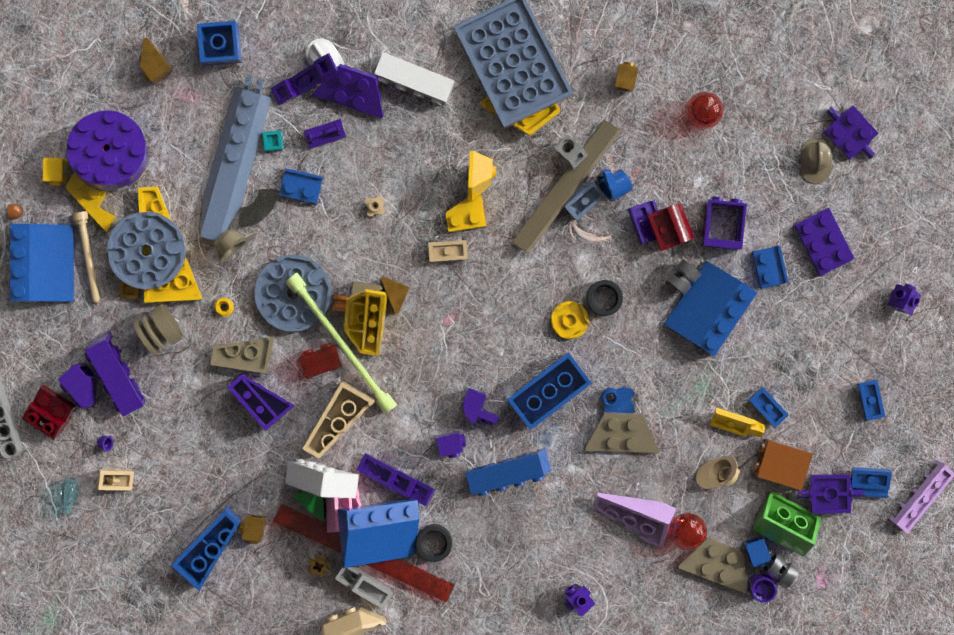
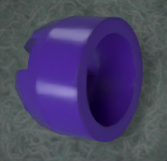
(104, 447)

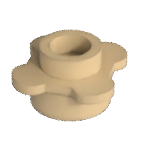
(378, 210)

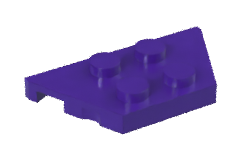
(353, 90)

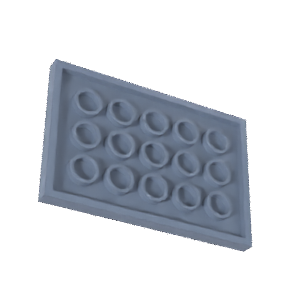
(513, 61)

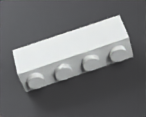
(414, 78)

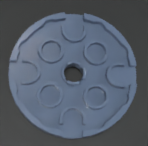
(126, 250)
(273, 296)

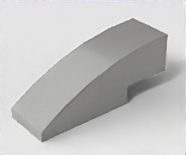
(363, 584)

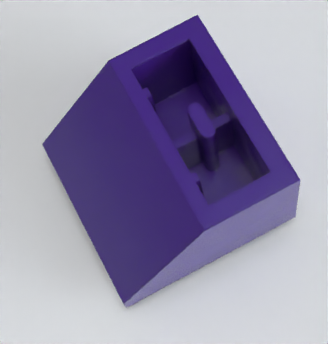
(81, 384)

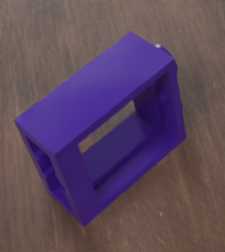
(718, 243)

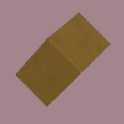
(396, 292)

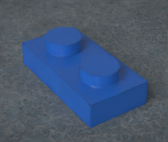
(871, 400)
(768, 407)

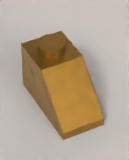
(153, 63)

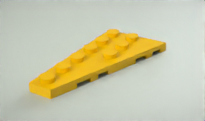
(184, 285)

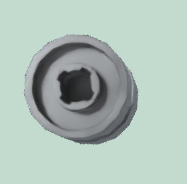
(683, 277)
(783, 572)

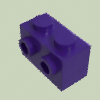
(451, 444)

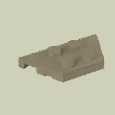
(622, 434)
(718, 563)

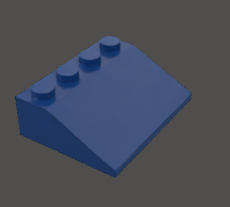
(41, 262)
(710, 309)
(378, 532)

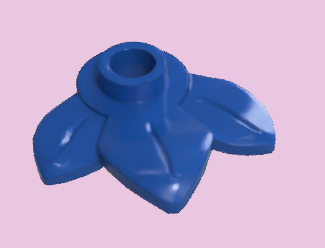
(621, 401)

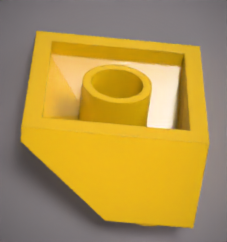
(480, 174)

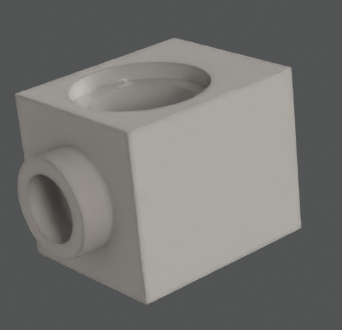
(573, 157)

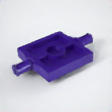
(850, 132)
(830, 493)

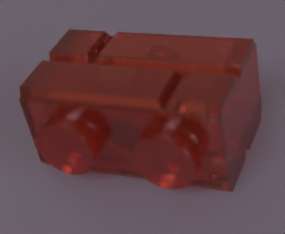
(320, 361)

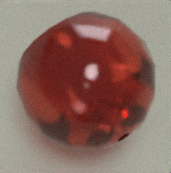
(699, 115)
(688, 531)

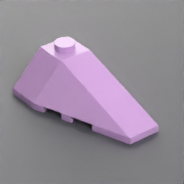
(643, 516)

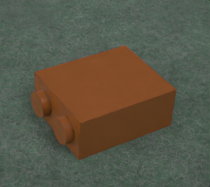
(782, 464)

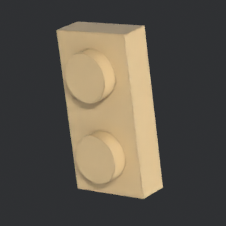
(448, 251)

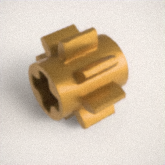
(321, 560)

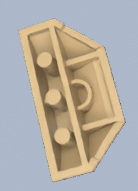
(352, 622)

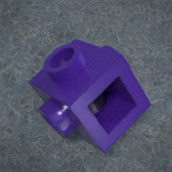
(904, 298)
(578, 599)

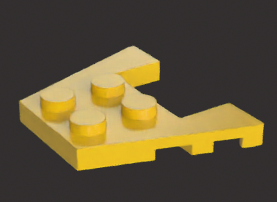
(531, 124)
(91, 201)

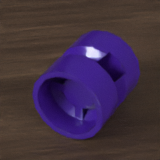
(762, 588)

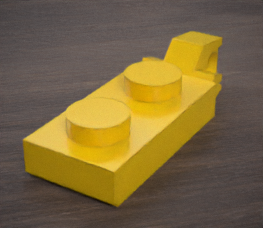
(736, 423)

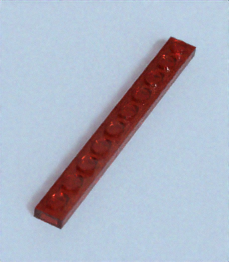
(395, 568)

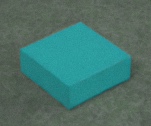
(272, 141)

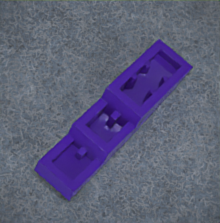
(396, 479)

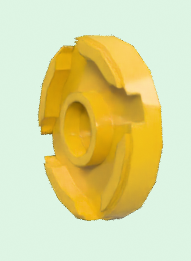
(569, 320)

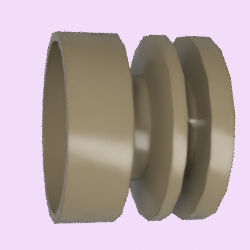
(154, 332)

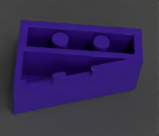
(260, 402)

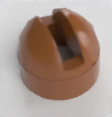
(14, 211)

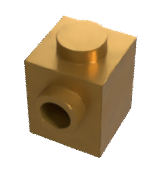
(626, 77)
(253, 528)

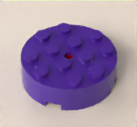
(107, 150)

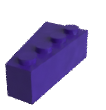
(114, 374)

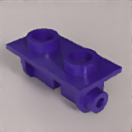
(325, 133)

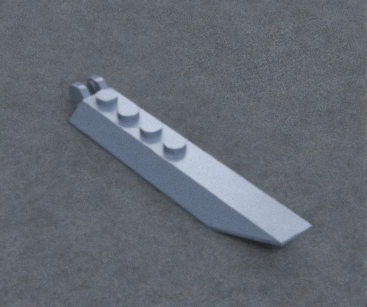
(233, 159)

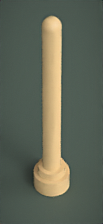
(81, 220)

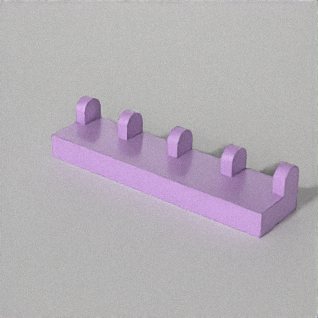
(923, 497)

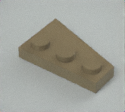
(244, 356)

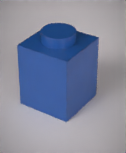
(757, 552)

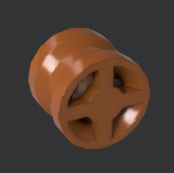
(339, 302)

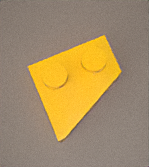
(466, 215)

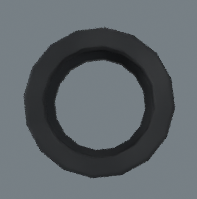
(604, 312)
(434, 557)

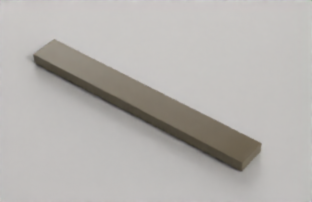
(566, 188)

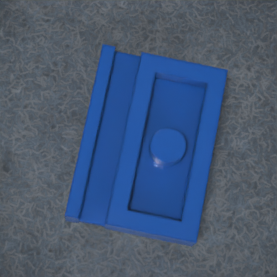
(301, 186)
(770, 267)
(873, 481)

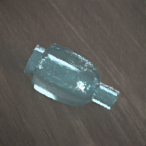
(69, 494)

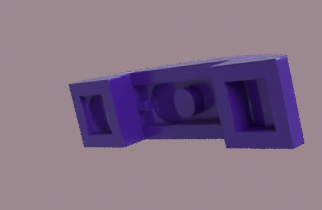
(304, 80)

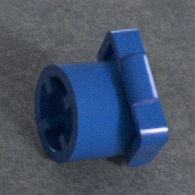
(614, 184)

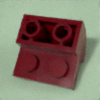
(670, 226)
(49, 412)

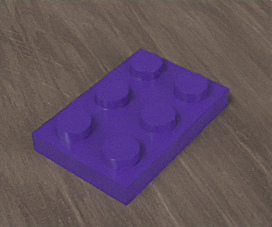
(824, 242)

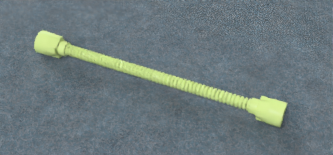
(383, 400)

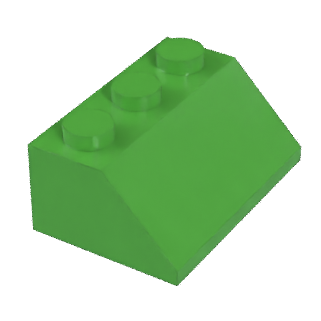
(787, 524)

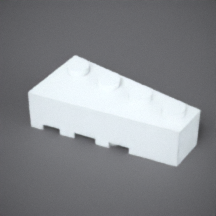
(321, 479)

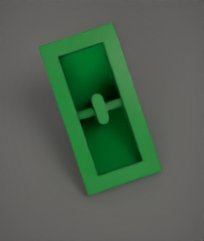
(313, 503)

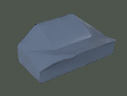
(584, 199)

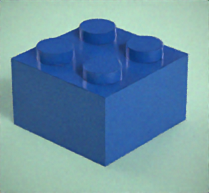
(219, 43)

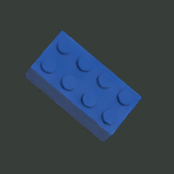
(549, 390)

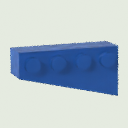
(508, 472)
(202, 553)

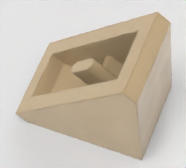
(114, 479)

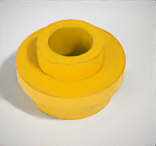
(218, 309)

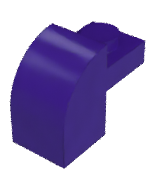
(473, 408)

